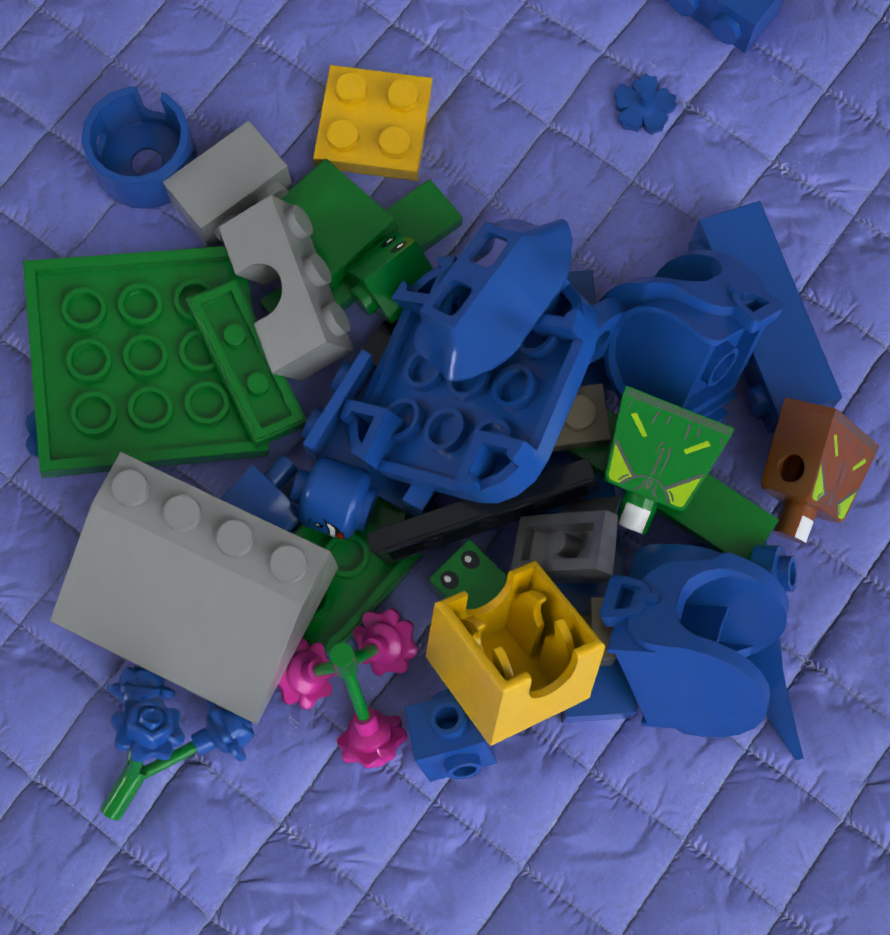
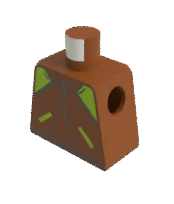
(814, 466)

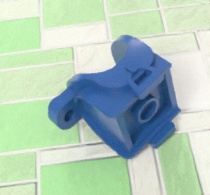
(683, 331)
(687, 630)

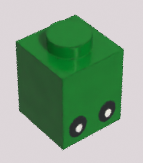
(382, 271)
(469, 572)

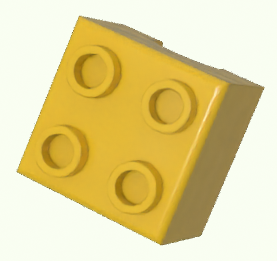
(515, 655)

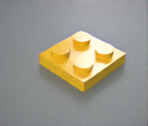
(374, 122)

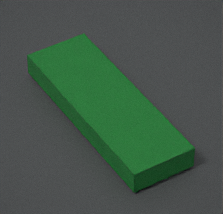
(229, 334)

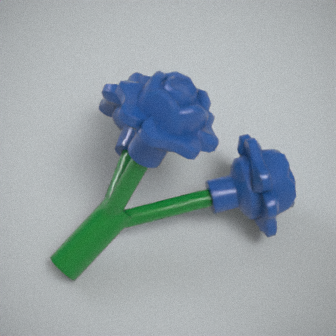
(152, 729)

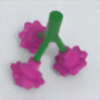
(385, 644)

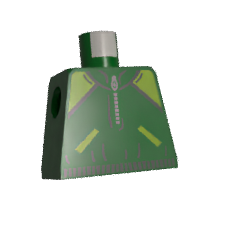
(660, 456)

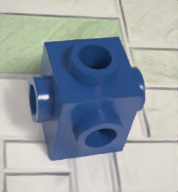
(446, 739)

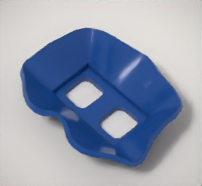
(503, 298)

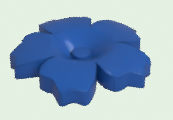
(644, 105)

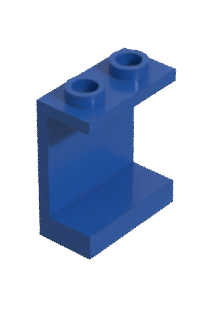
(329, 437)

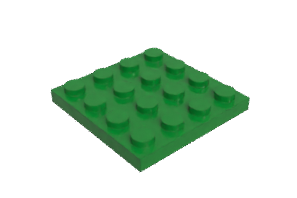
(126, 364)

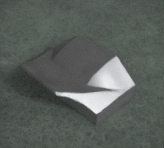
(573, 543)

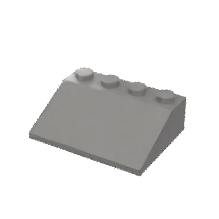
(191, 587)

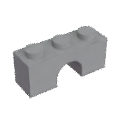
(307, 325)

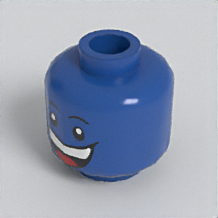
(334, 498)

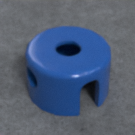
(123, 132)

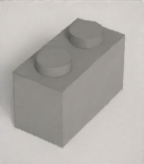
(227, 182)

